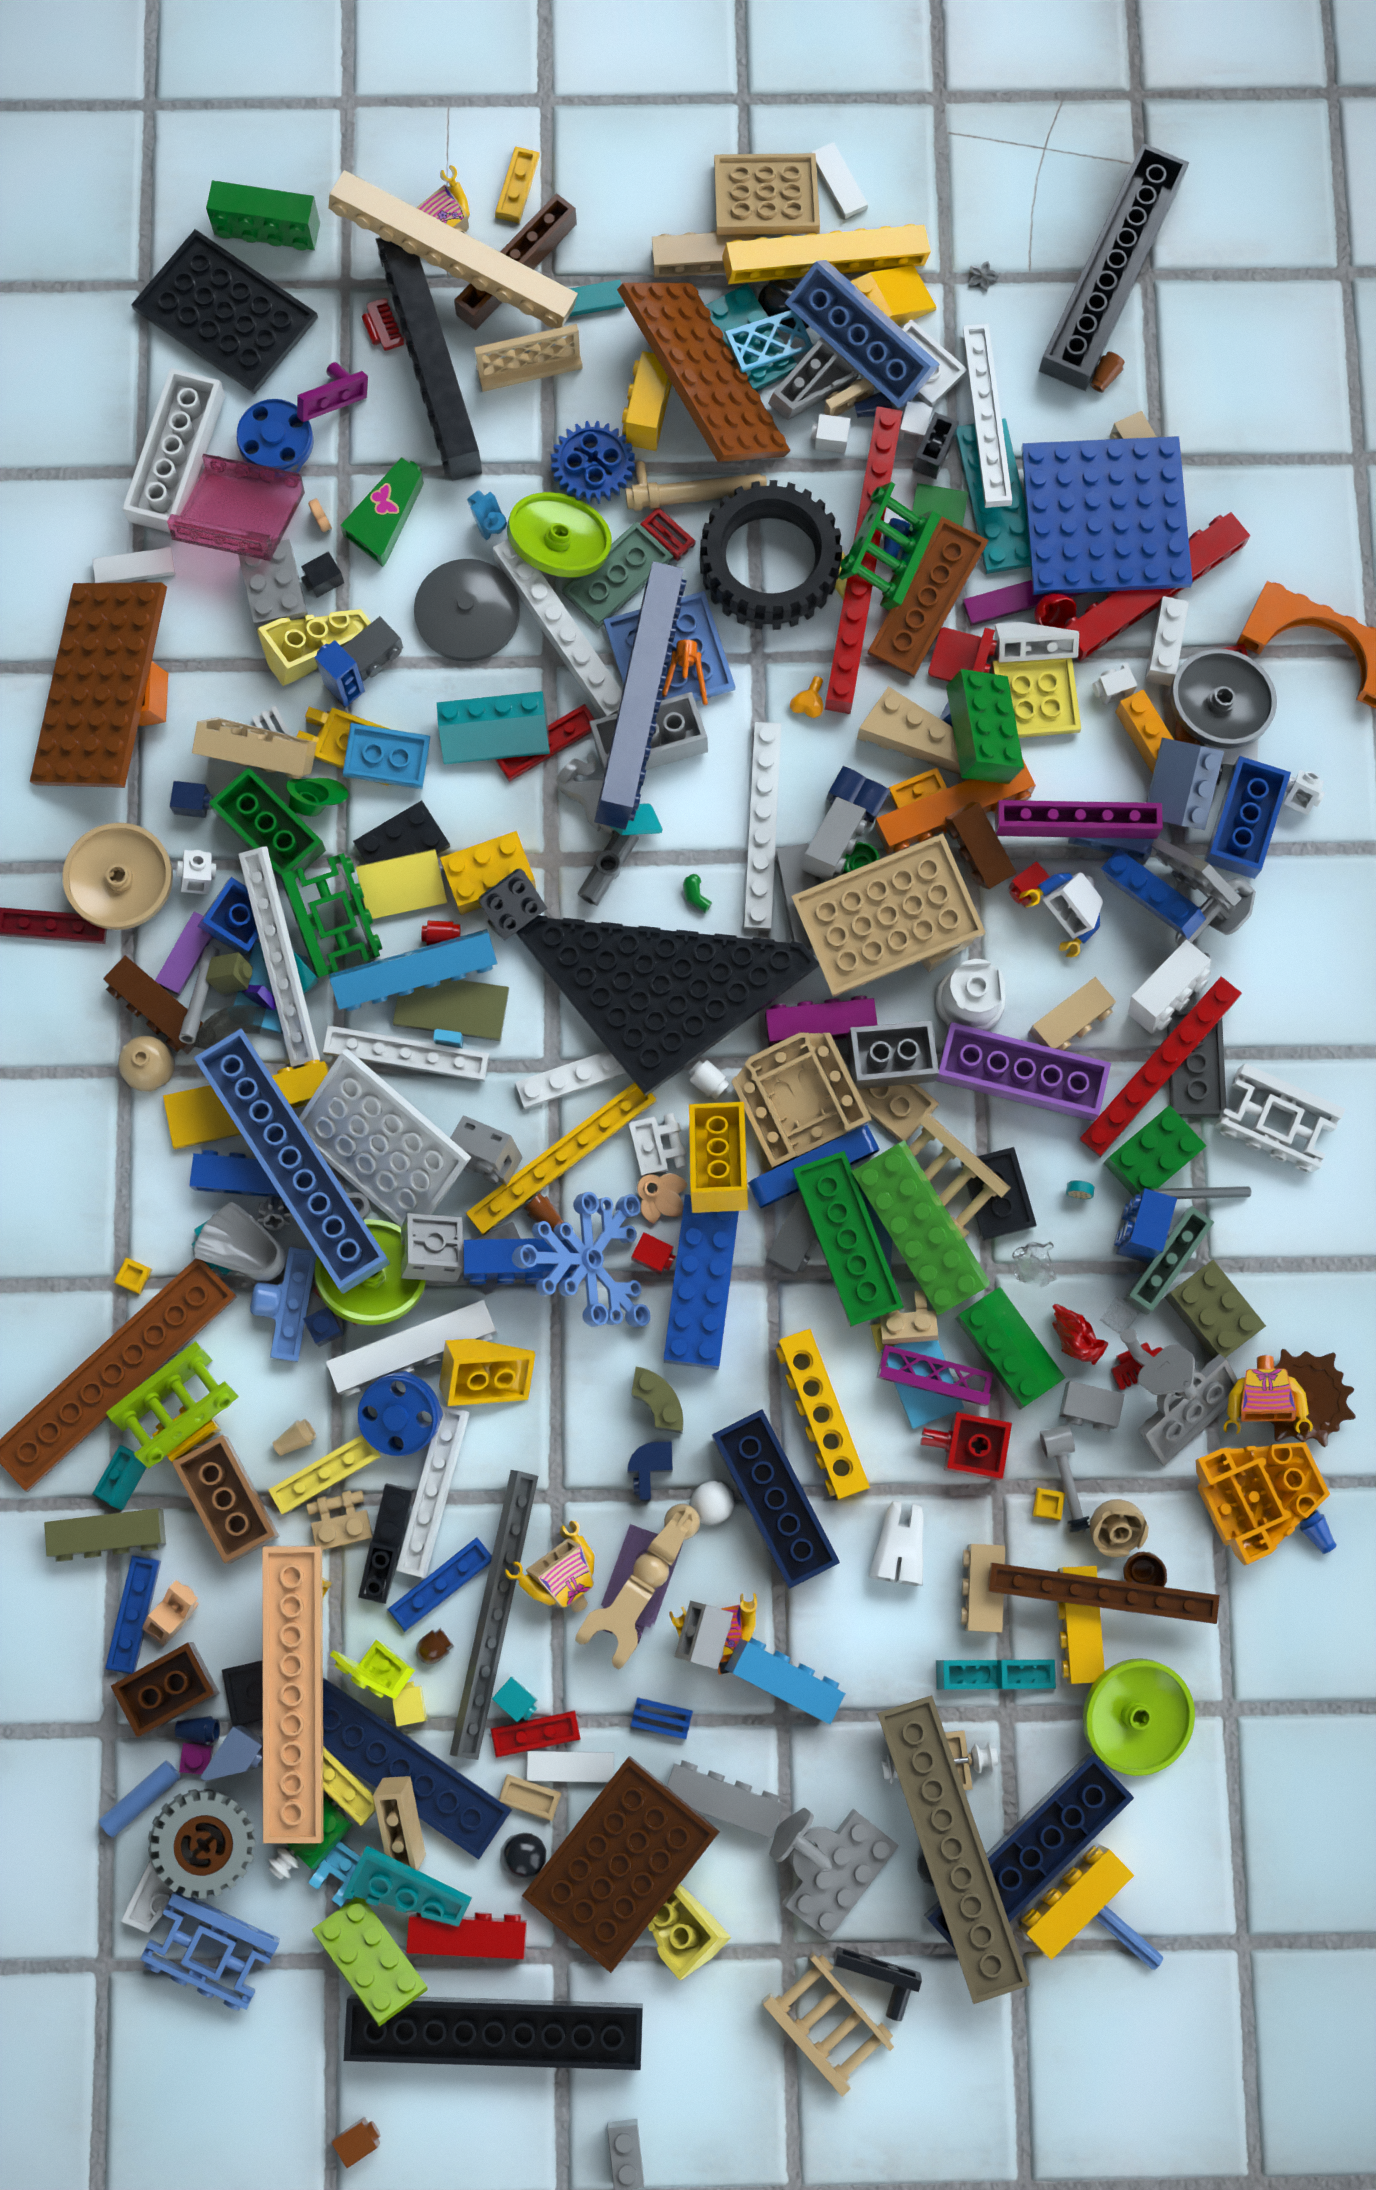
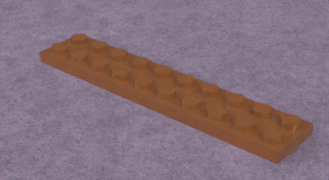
(113, 1372)

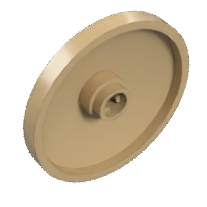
(117, 876)

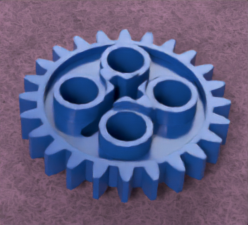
(607, 445)

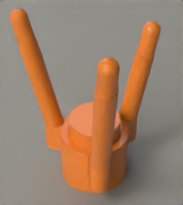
(686, 656)

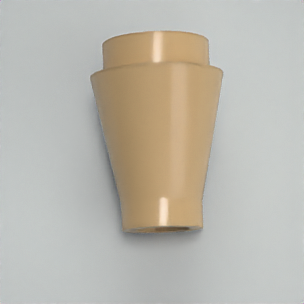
(295, 1437)

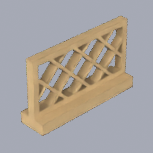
(528, 366)

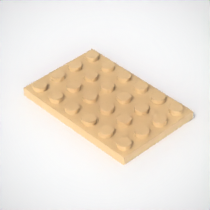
(888, 915)

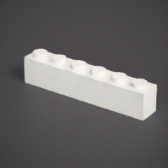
(409, 1348)

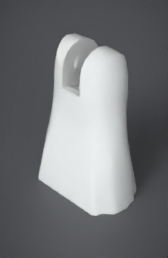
(900, 1548)

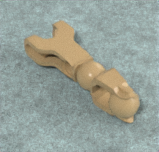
(648, 1573)

